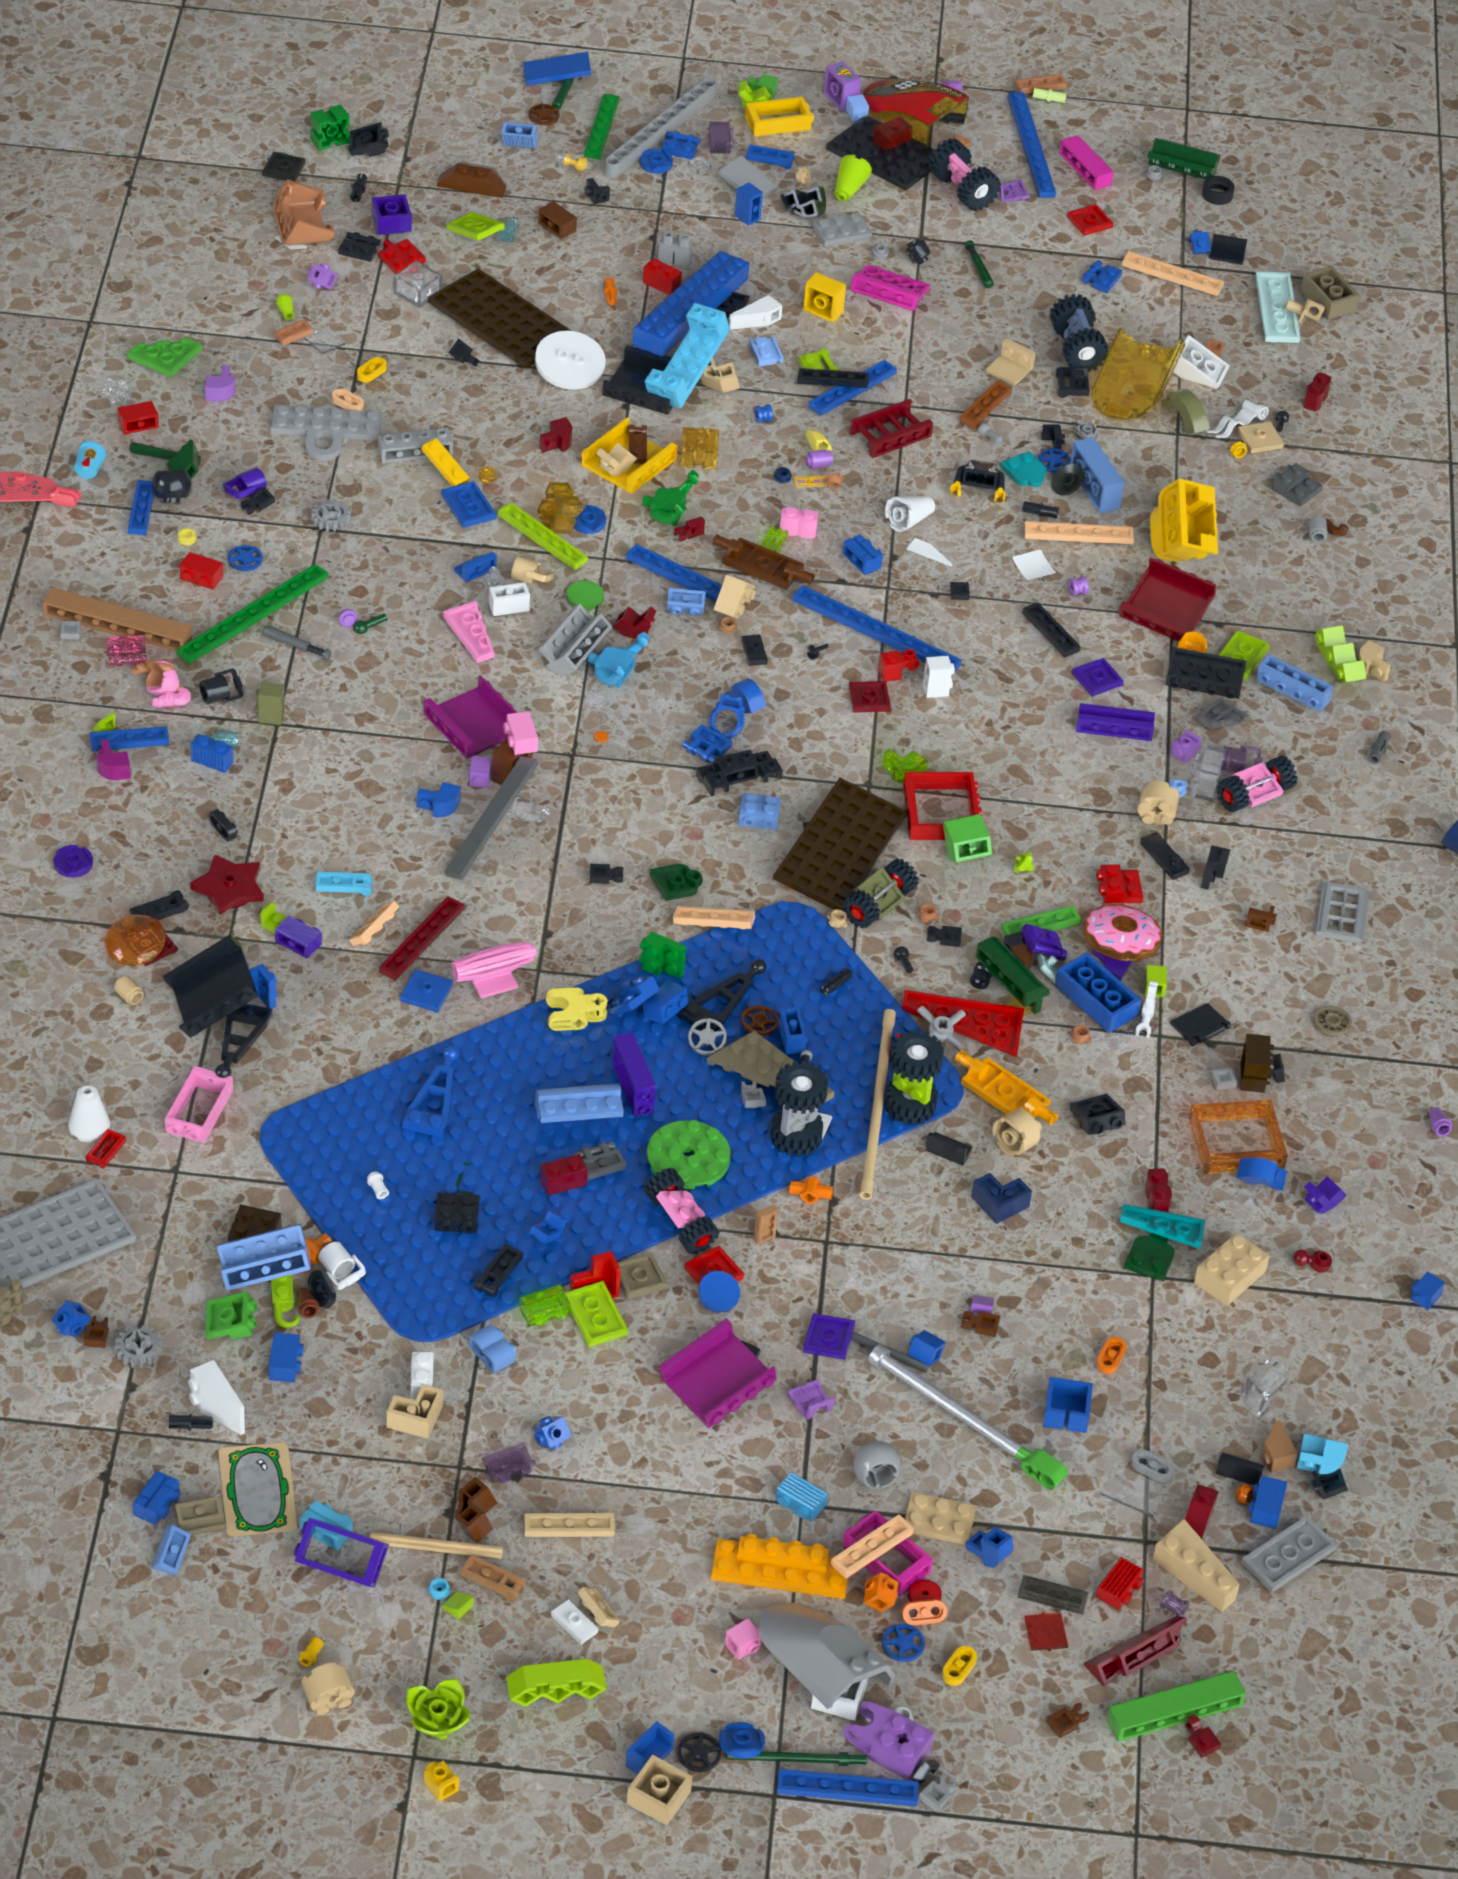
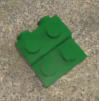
(662, 955)

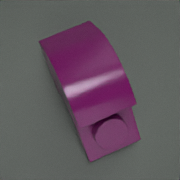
(112, 765)

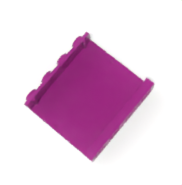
(471, 719)
(716, 1374)

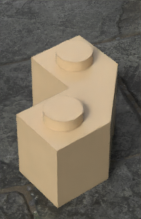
(720, 378)

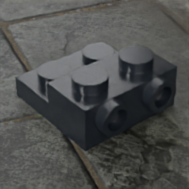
(369, 139)
(1098, 1114)
(457, 1213)

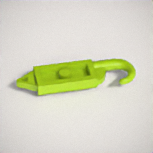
(283, 1300)

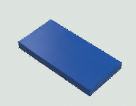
(557, 68)

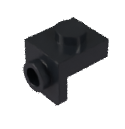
(596, 193)
(1054, 433)
(1329, 1484)

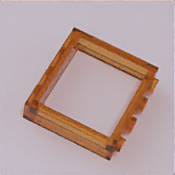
(1236, 1111)

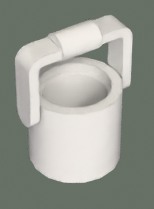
(340, 1264)

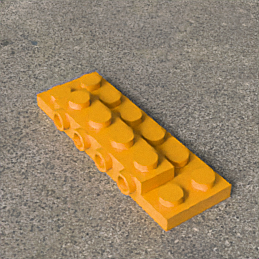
(778, 1566)

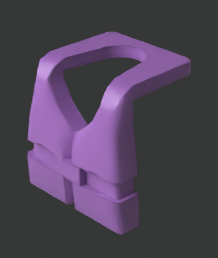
(1015, 191)
(810, 1398)

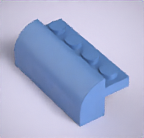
(579, 1103)
(264, 1257)

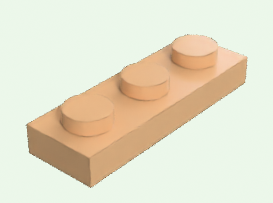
(374, 924)

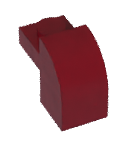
(558, 437)
(632, 624)

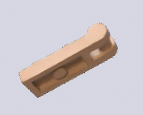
(493, 1577)

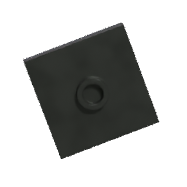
(283, 166)

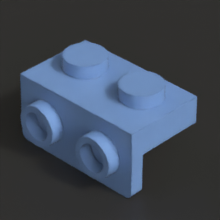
(686, 601)

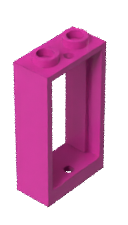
(921, 1561)

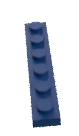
(840, 395)
(673, 571)
(847, 1787)

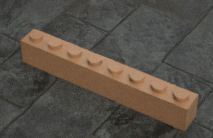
(116, 619)

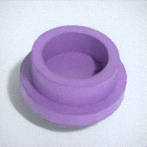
(348, 617)

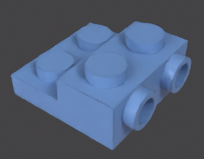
(759, 811)

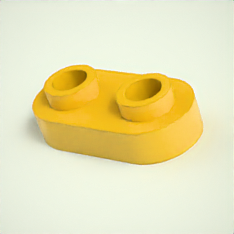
(371, 369)
(958, 1667)

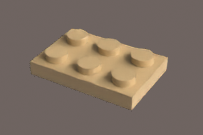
(940, 1518)

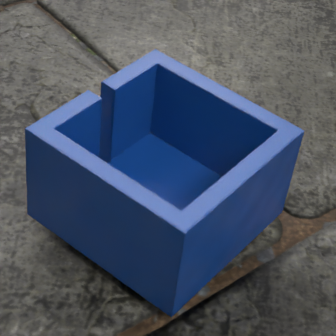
(1068, 1404)

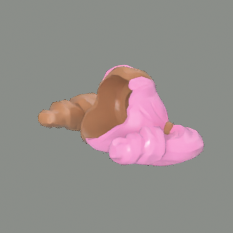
(163, 682)

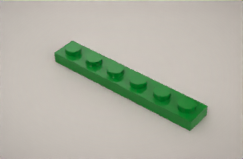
(601, 126)

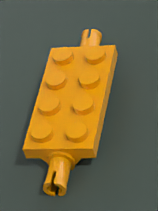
(1003, 1088)

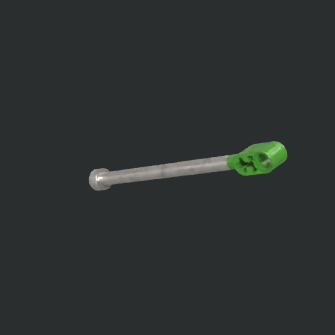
(1035, 1464)

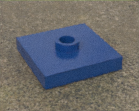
(426, 990)

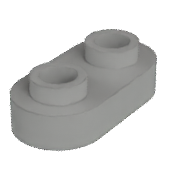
(1153, 1466)

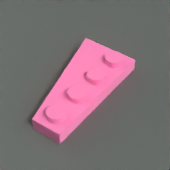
(469, 628)

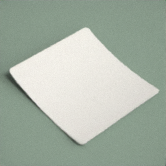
(1033, 565)

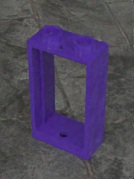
(633, 1074)
(375, 1562)

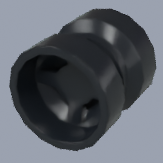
(980, 977)

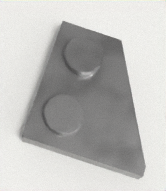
(1221, 714)

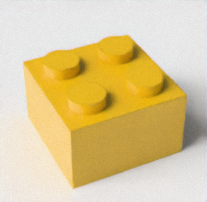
(824, 297)

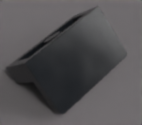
(1228, 249)
(948, 1148)
(1239, 1469)

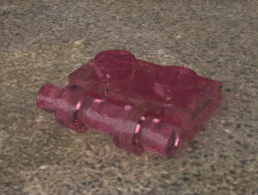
(126, 646)

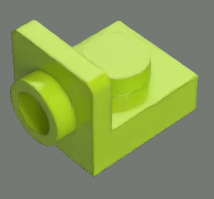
(271, 918)

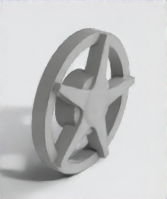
(707, 1036)

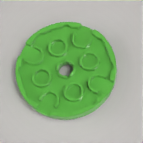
(708, 1147)

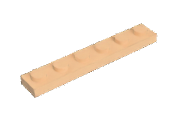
(1173, 273)
(1078, 532)

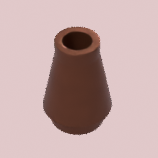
(307, 1304)

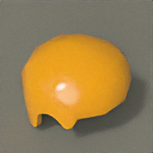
(1193, 641)

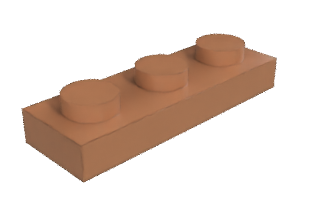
(1048, 82)

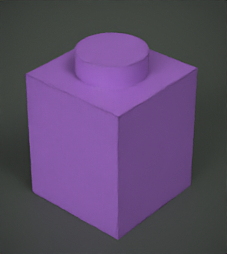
(480, 771)

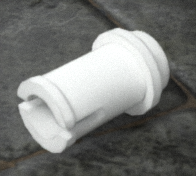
(375, 1180)

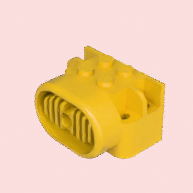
(1184, 522)

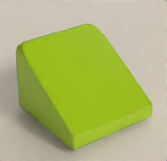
(106, 724)
(458, 1604)

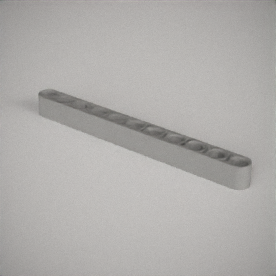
(658, 128)

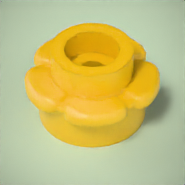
(1238, 449)

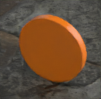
(601, 736)

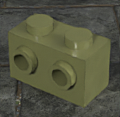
(270, 703)

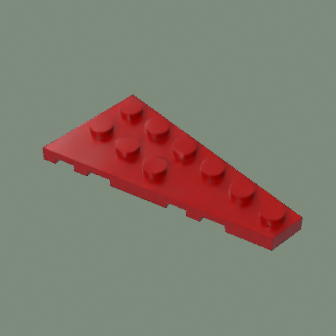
(984, 1021)

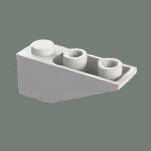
(757, 314)

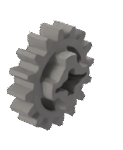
(332, 515)
(127, 1346)

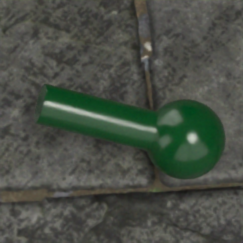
(362, 626)

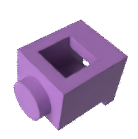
(1186, 746)

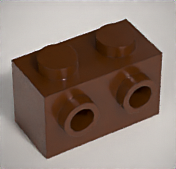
(557, 220)

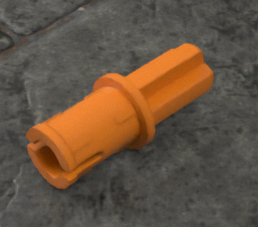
(610, 291)

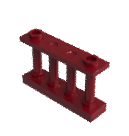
(894, 440)

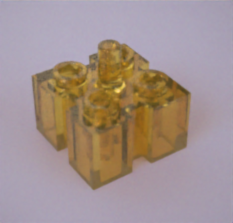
(699, 447)
(560, 507)

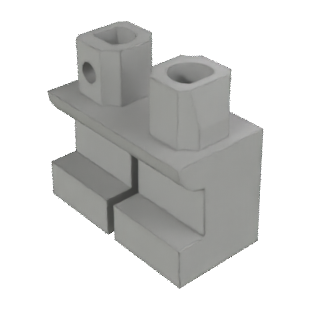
(675, 249)

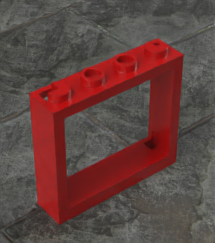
(936, 781)

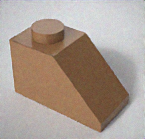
(1278, 1450)

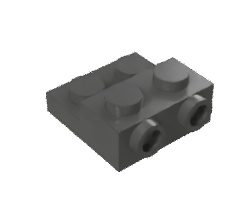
(1296, 484)

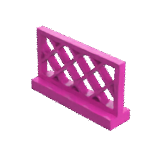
(891, 293)

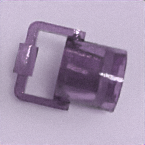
(1236, 757)

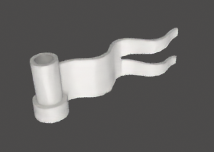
(1244, 417)

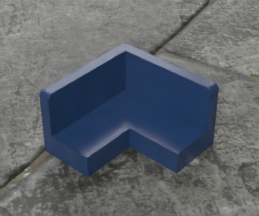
(1000, 1201)

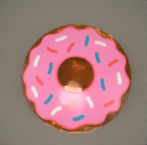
(1122, 932)

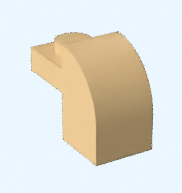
(617, 461)
(1374, 665)

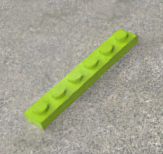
(543, 536)

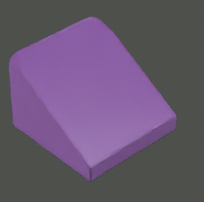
(982, 1304)

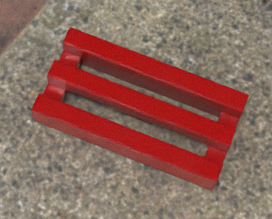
(110, 1148)

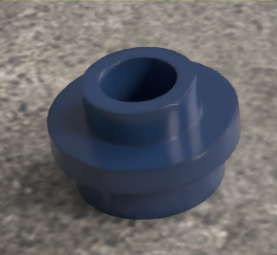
(782, 475)

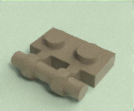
(10, 1301)

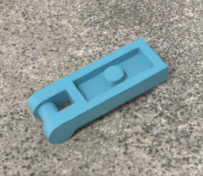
(344, 882)

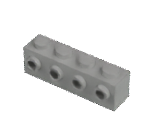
(408, 444)

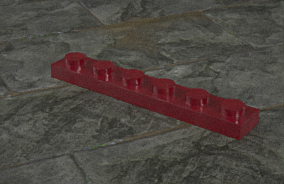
(421, 938)

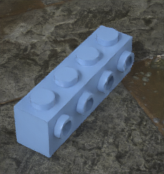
(1294, 683)

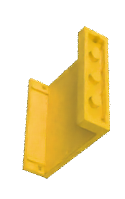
(637, 474)

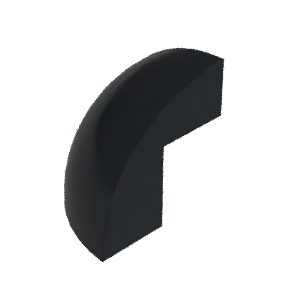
(807, 203)

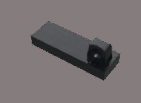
(1164, 856)

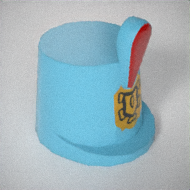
(89, 459)

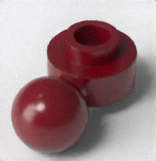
(1319, 1261)

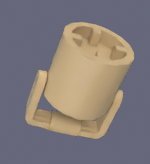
(529, 571)

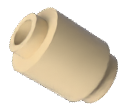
(128, 990)

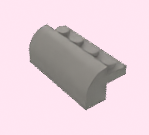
(574, 640)

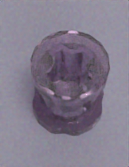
(1174, 1603)

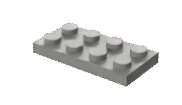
(1289, 1554)

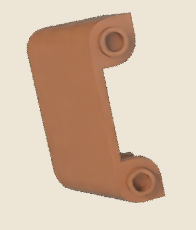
(299, 215)

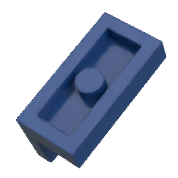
(476, 567)

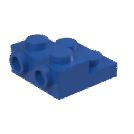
(633, 994)

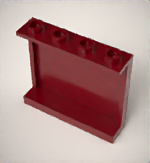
(1168, 600)

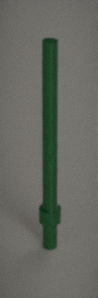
(841, 1759)

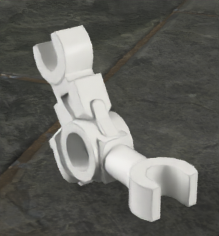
(1148, 1009)

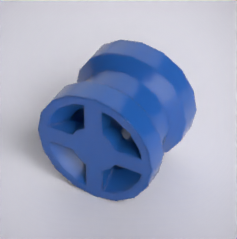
(763, 413)

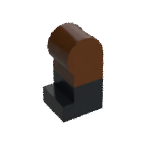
(1016, 944)

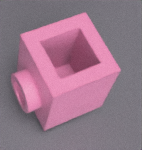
(743, 1639)

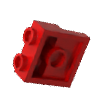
(1119, 884)

